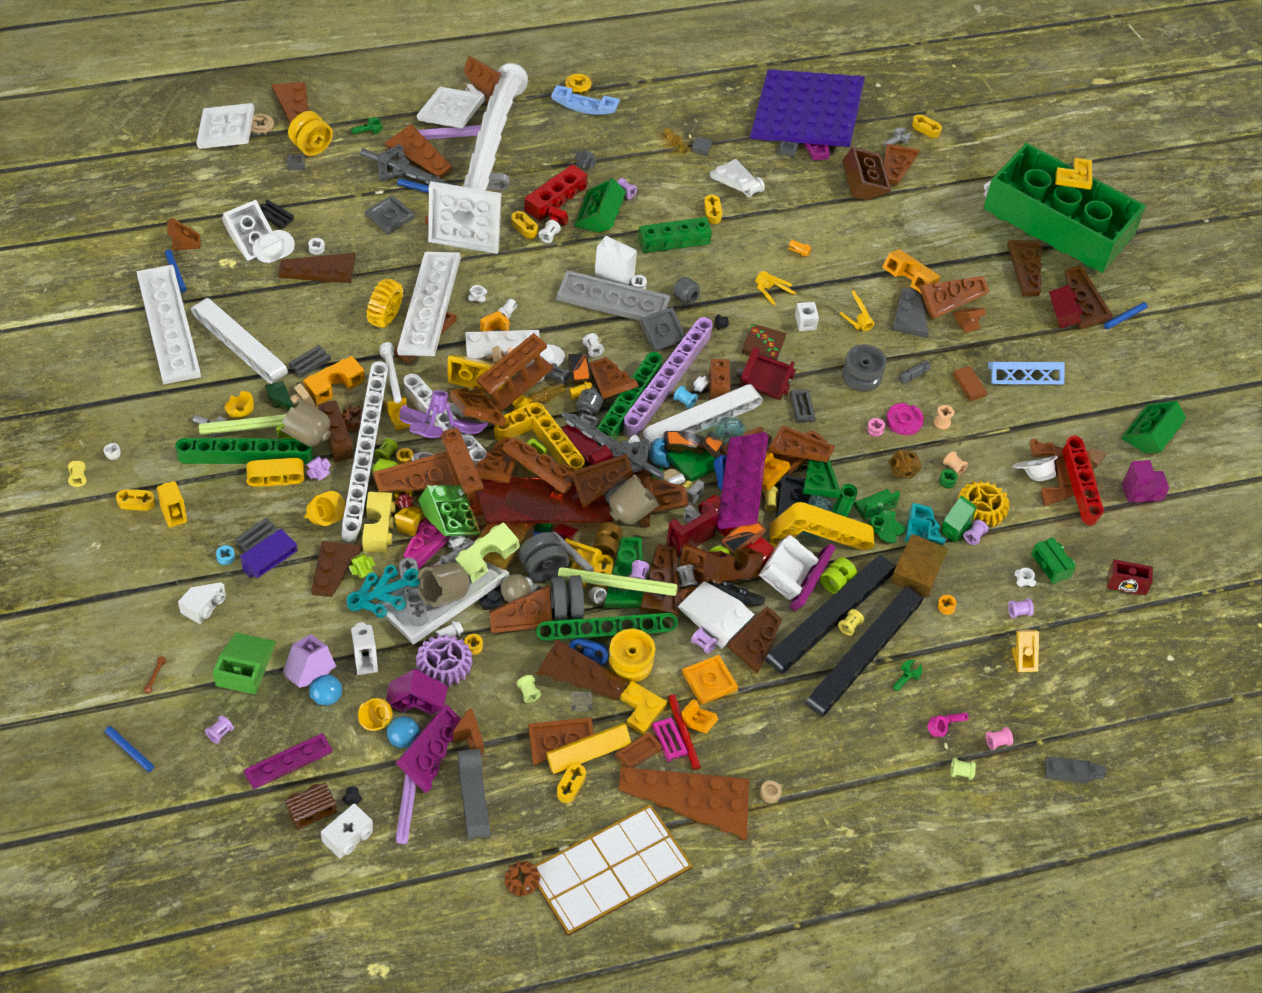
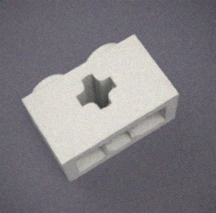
(347, 831)

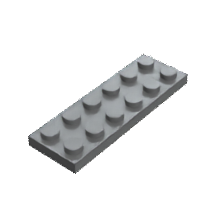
(610, 296)

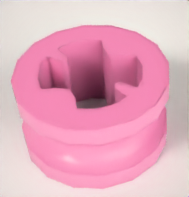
(872, 429)

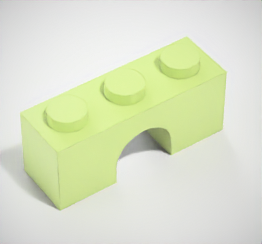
(498, 540)

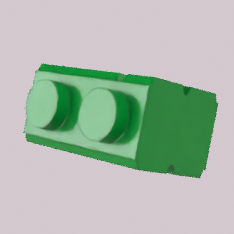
(1053, 560)

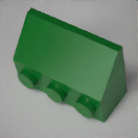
(600, 206)
(1155, 426)

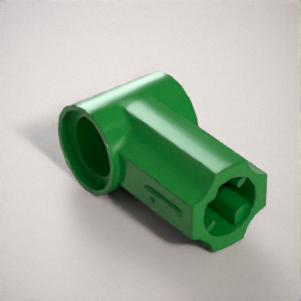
(843, 503)

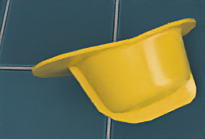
(326, 508)

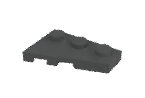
(910, 314)

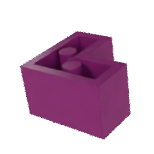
(1144, 483)
(417, 691)

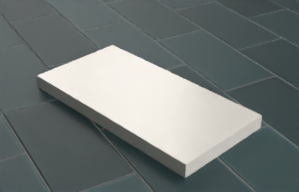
(439, 615)

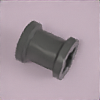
(559, 374)

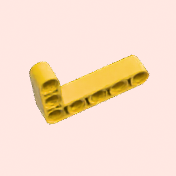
(537, 418)
(822, 523)

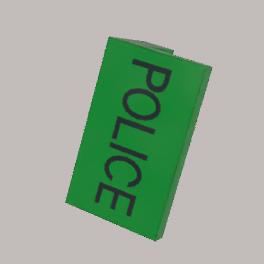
(877, 503)

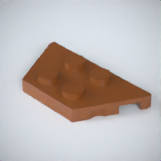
(477, 405)

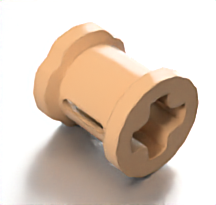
(943, 420)
(955, 463)

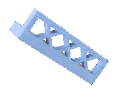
(1027, 365)

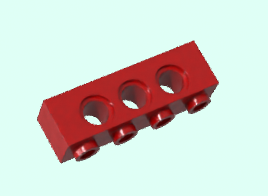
(555, 192)

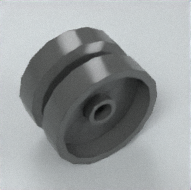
(864, 367)
(543, 556)
(567, 598)

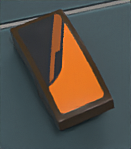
(579, 368)
(680, 440)
(712, 443)

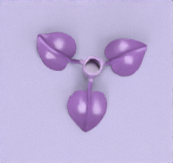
(437, 405)

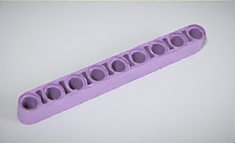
(667, 377)

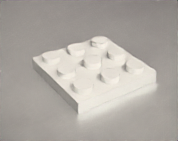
(451, 107)
(225, 125)

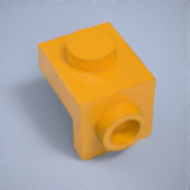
(494, 322)
(698, 718)

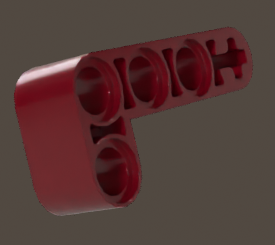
(587, 447)

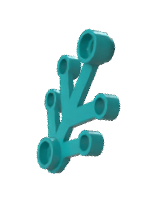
(360, 599)

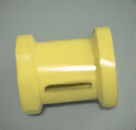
(76, 471)
(850, 618)

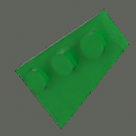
(821, 480)

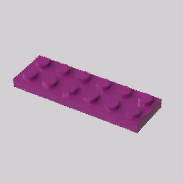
(742, 481)

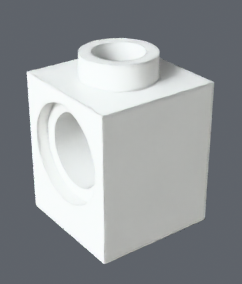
(806, 316)

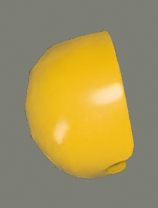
(240, 406)
(375, 714)

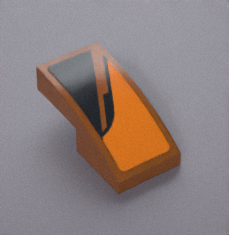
(743, 535)

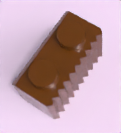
(310, 805)

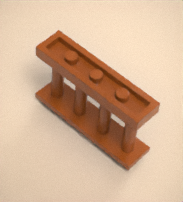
(509, 366)
(463, 466)

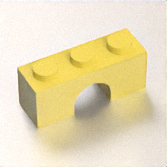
(378, 536)

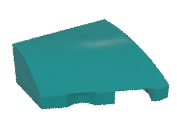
(923, 524)

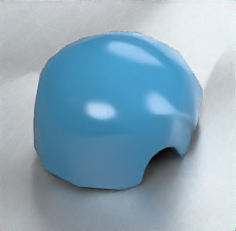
(658, 453)
(325, 690)
(402, 731)

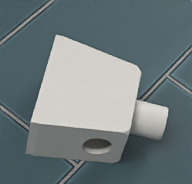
(362, 639)

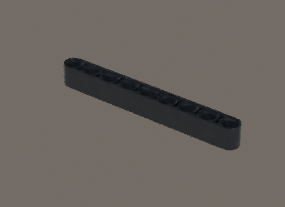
(830, 614)
(864, 651)

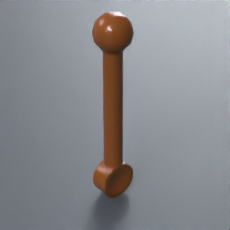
(161, 661)

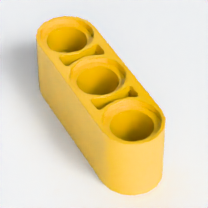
(275, 472)

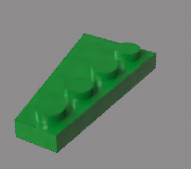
(623, 597)

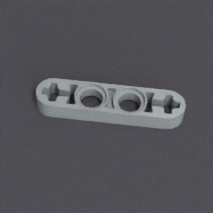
(412, 592)

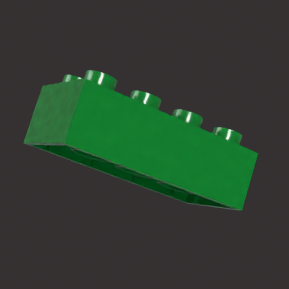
(1075, 221)

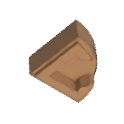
(1097, 456)

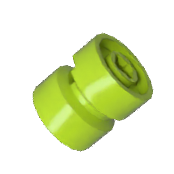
(838, 575)

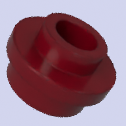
(404, 501)

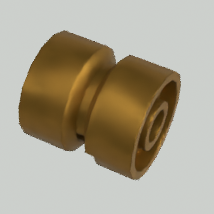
(608, 539)

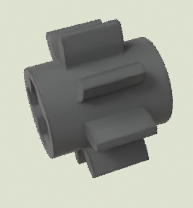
(585, 159)

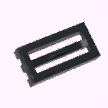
(277, 213)

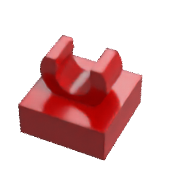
(558, 215)

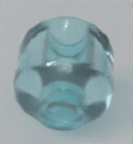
(729, 427)

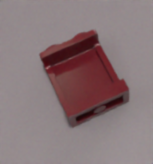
(767, 375)
(694, 532)

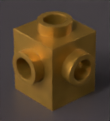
(905, 464)

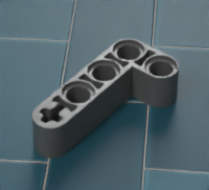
(473, 794)

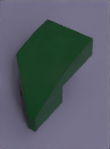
(278, 394)

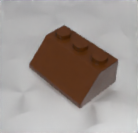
(865, 174)

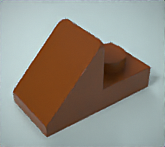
(182, 236)
(969, 318)
(468, 730)

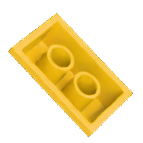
(466, 371)

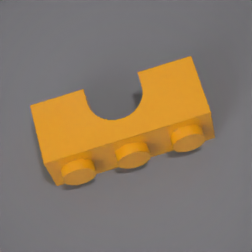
(901, 264)
(345, 372)

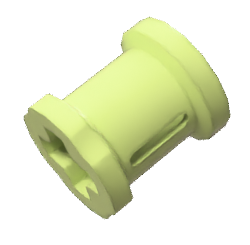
(528, 688)
(962, 768)

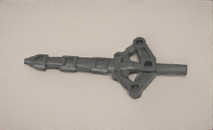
(399, 167)
(637, 461)

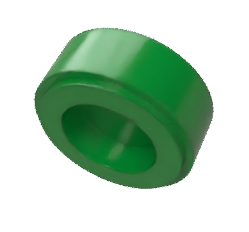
(626, 557)

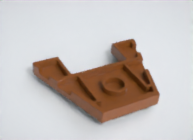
(1055, 494)

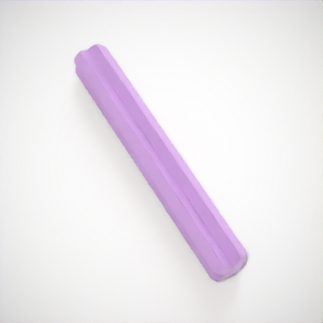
(450, 132)
(405, 811)

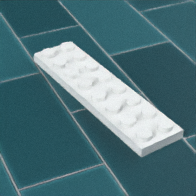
(429, 304)
(168, 324)

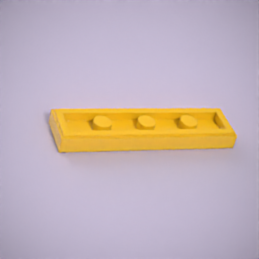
(588, 748)

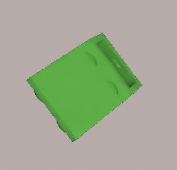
(449, 510)
(243, 663)

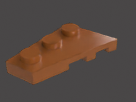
(481, 76)
(610, 378)
(800, 445)
(523, 612)
(555, 734)

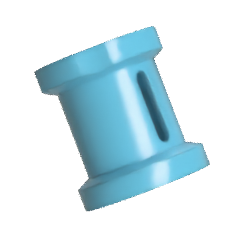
(685, 397)

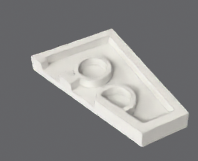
(734, 175)

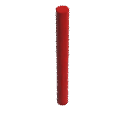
(684, 732)

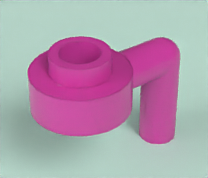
(939, 725)

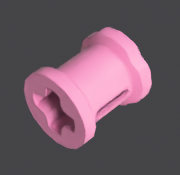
(999, 738)

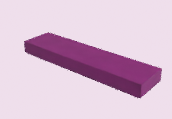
(812, 577)
(288, 761)

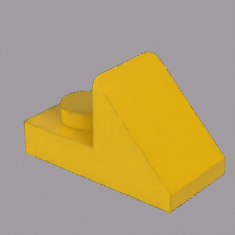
(393, 411)
(408, 520)
(1026, 650)

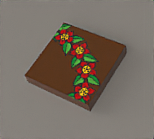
(766, 339)

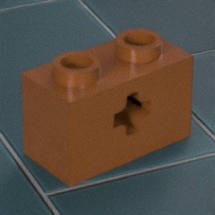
(719, 378)

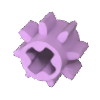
(318, 468)

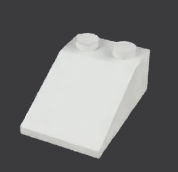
(245, 226)
(716, 613)

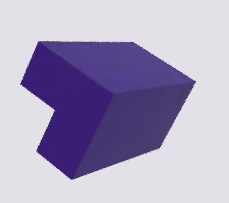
(268, 554)

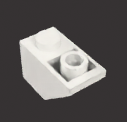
(201, 601)

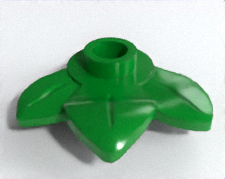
(887, 527)

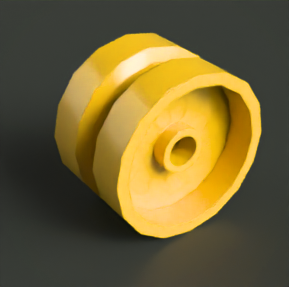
(310, 133)
(631, 655)

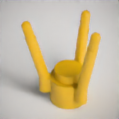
(766, 280)
(864, 320)

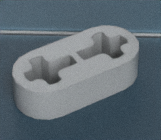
(495, 184)

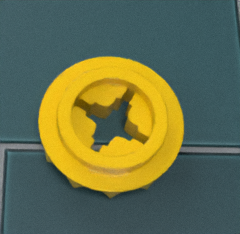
(578, 79)

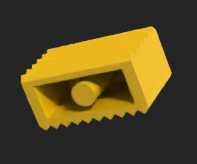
(172, 504)

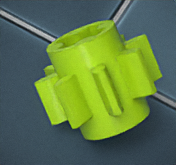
(362, 565)

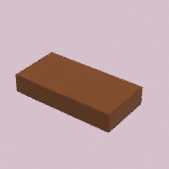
(970, 383)
(639, 751)

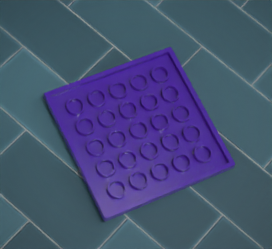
(808, 107)

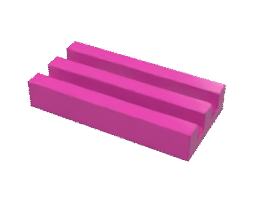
(675, 754)

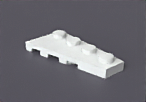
(480, 344)

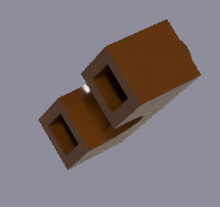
(339, 439)
(723, 566)

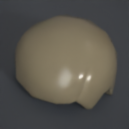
(514, 587)

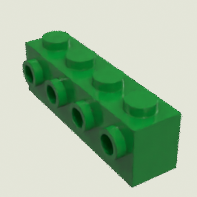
(674, 235)

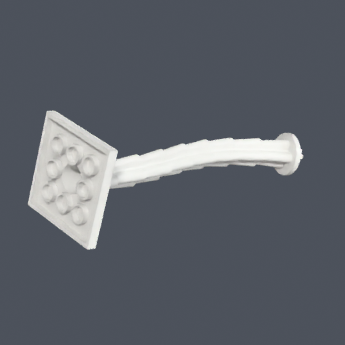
(470, 214)

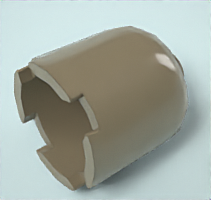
(306, 423)
(632, 501)
(443, 584)

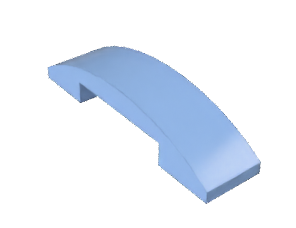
(584, 104)

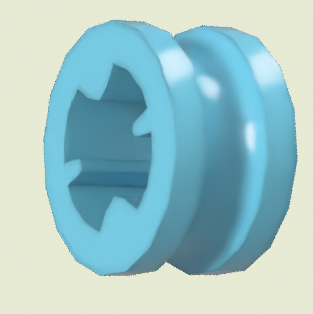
(224, 550)

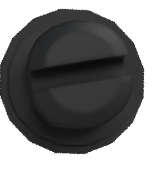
(721, 321)
(352, 796)

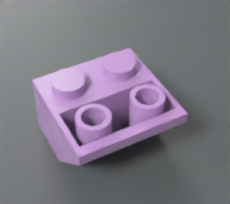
(307, 661)

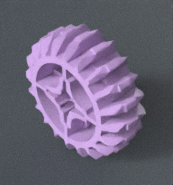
(439, 650)

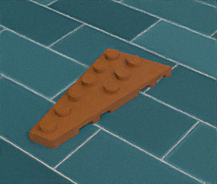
(700, 797)

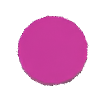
(904, 419)

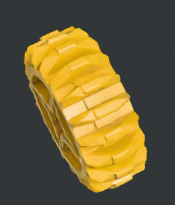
(384, 303)
(985, 498)

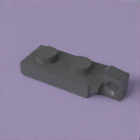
(1072, 770)

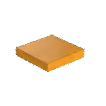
(709, 679)

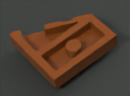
(668, 495)
(696, 557)

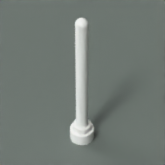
(387, 352)

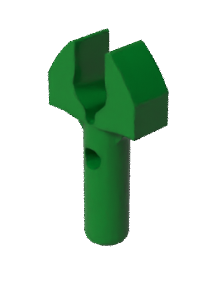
(373, 125)
(916, 674)

